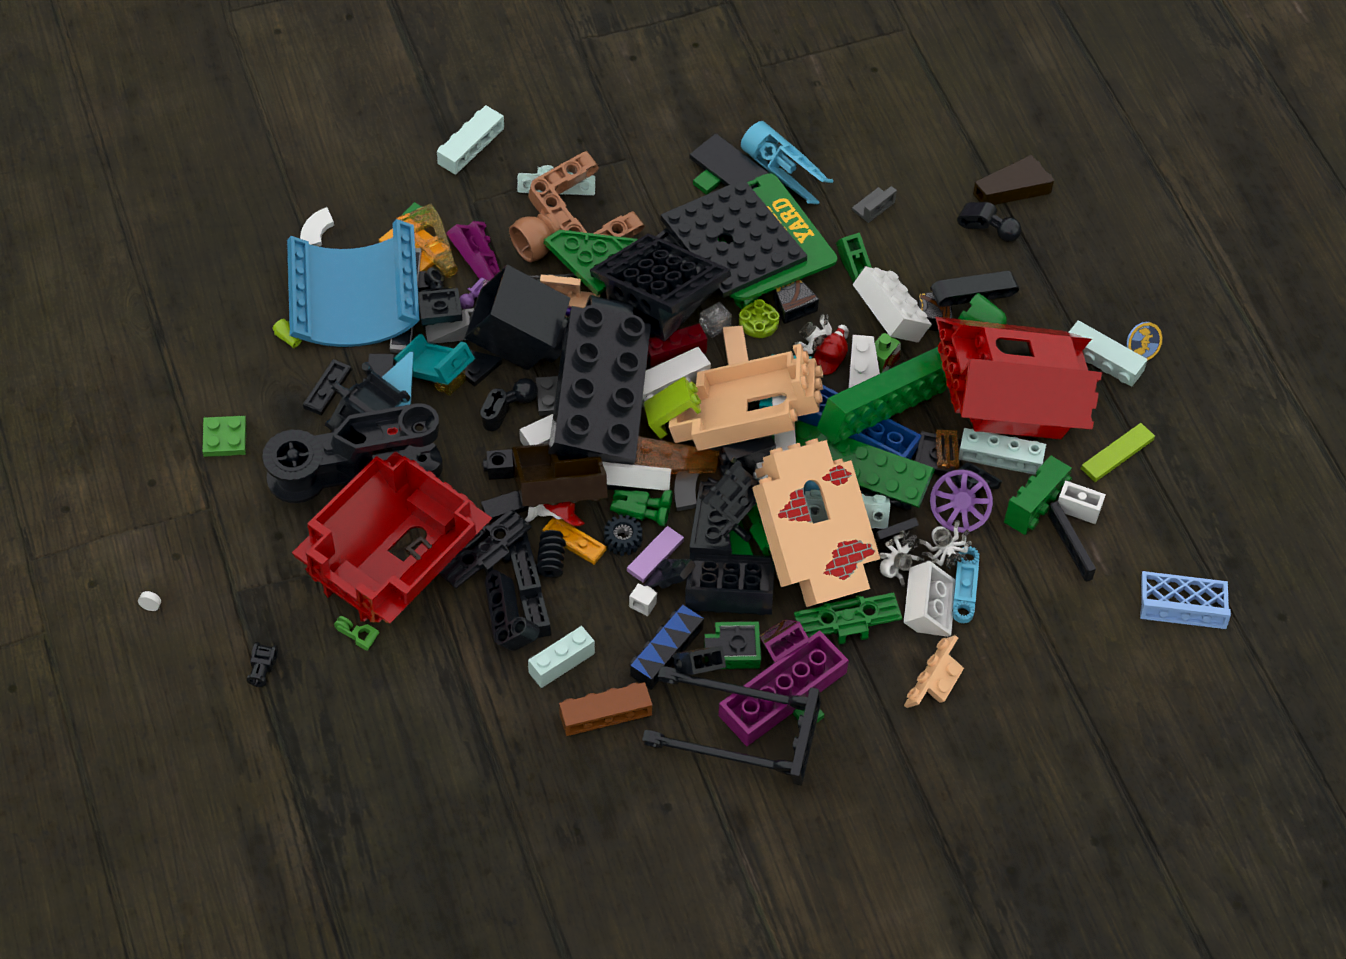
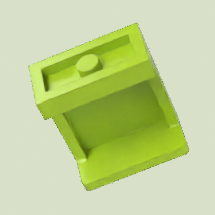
(671, 403)

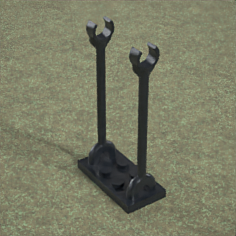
(801, 744)

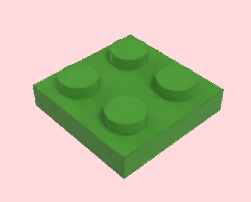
(224, 436)

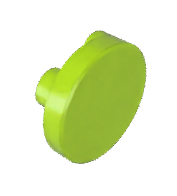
(759, 319)

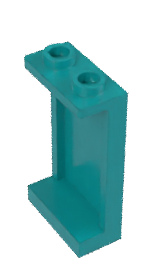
(435, 361)

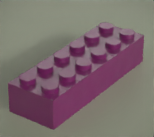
(811, 665)

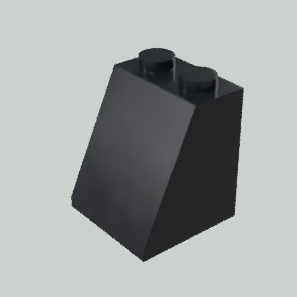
(747, 452)

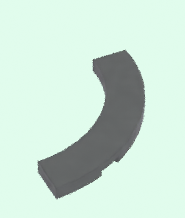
(685, 488)

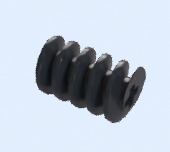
(551, 554)

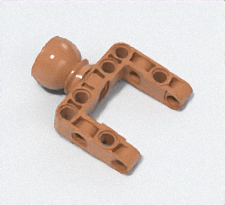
(529, 232)

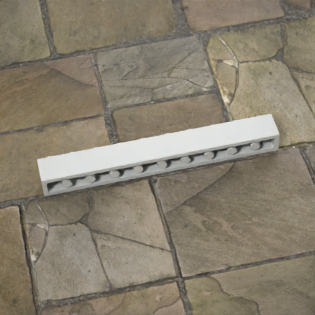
(656, 380)

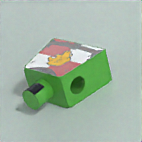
(888, 351)

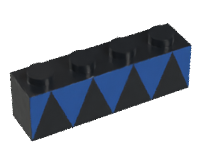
(669, 639)

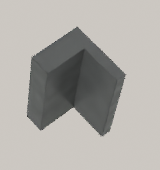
(875, 203)

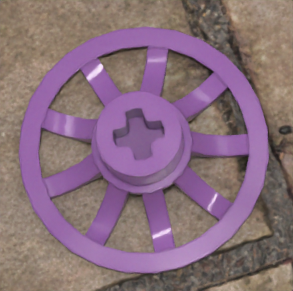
(961, 500)

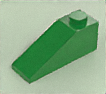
(853, 255)

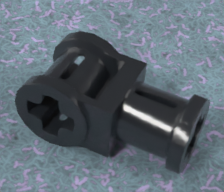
(262, 662)

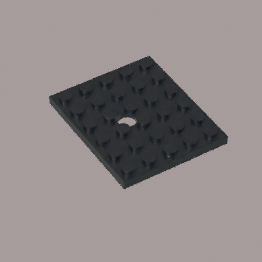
(759, 241)

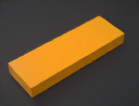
(577, 540)

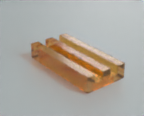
(947, 462)

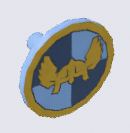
(1145, 339)

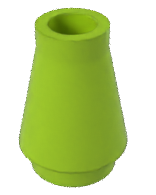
(282, 331)

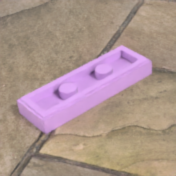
(654, 553)

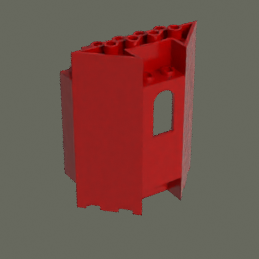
(1017, 393)
(368, 517)

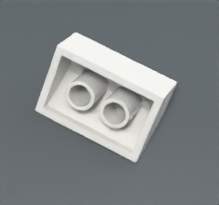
(929, 600)

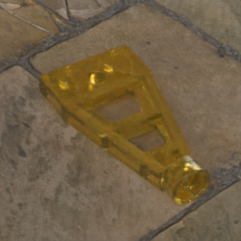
(422, 219)

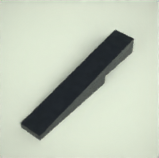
(529, 585)

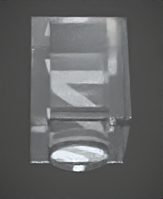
(714, 319)

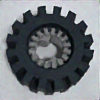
(625, 526)

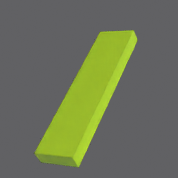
(1117, 452)

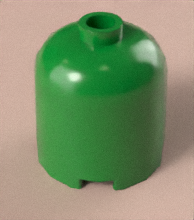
(983, 311)

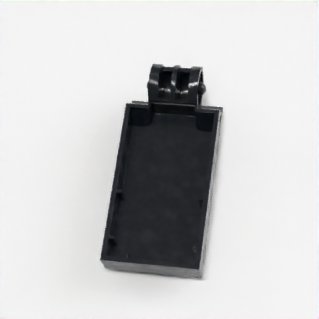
(600, 383)

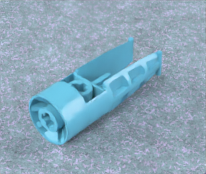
(762, 143)

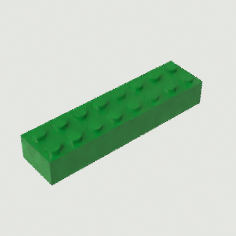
(882, 396)

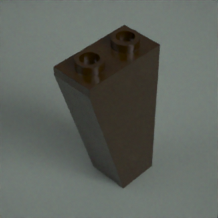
(1015, 182)

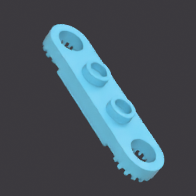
(966, 586)

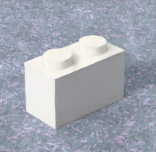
(1081, 502)

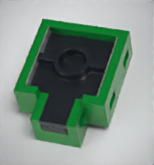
(739, 644)

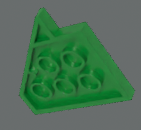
(584, 251)

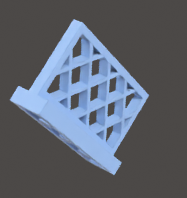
(1184, 612)

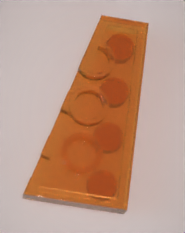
(675, 456)

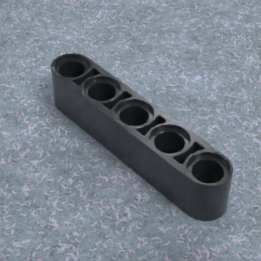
(963, 289)

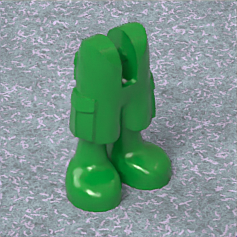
(636, 504)

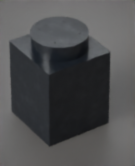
(519, 319)

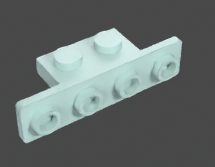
(585, 187)

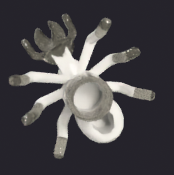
(814, 334)
(946, 545)
(899, 559)

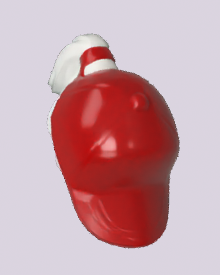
(832, 350)
(563, 511)

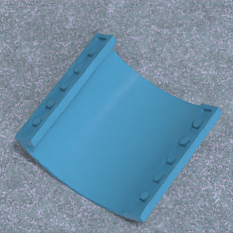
(354, 292)

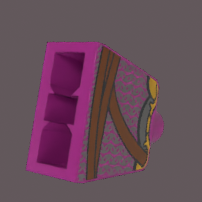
(782, 639)

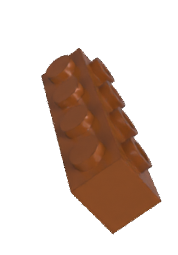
(605, 708)

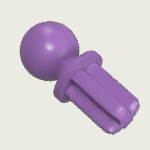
(467, 300)

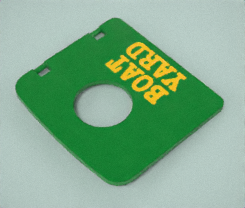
(802, 230)

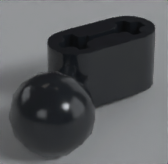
(983, 214)
(497, 402)

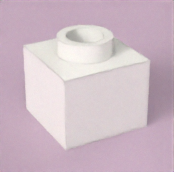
(643, 599)

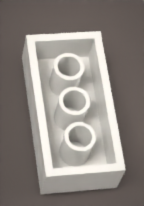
(892, 304)

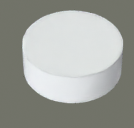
(149, 601)

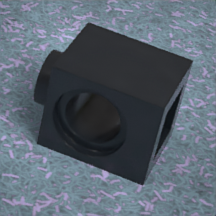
(501, 471)

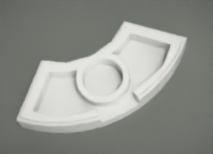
(316, 226)

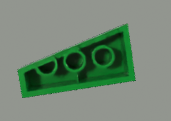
(1037, 495)

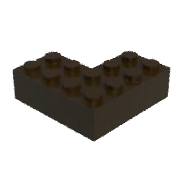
(550, 481)

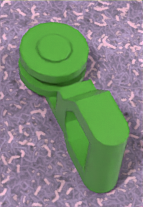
(344, 625)

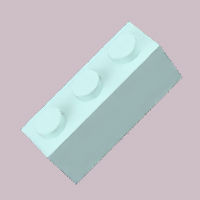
(561, 656)

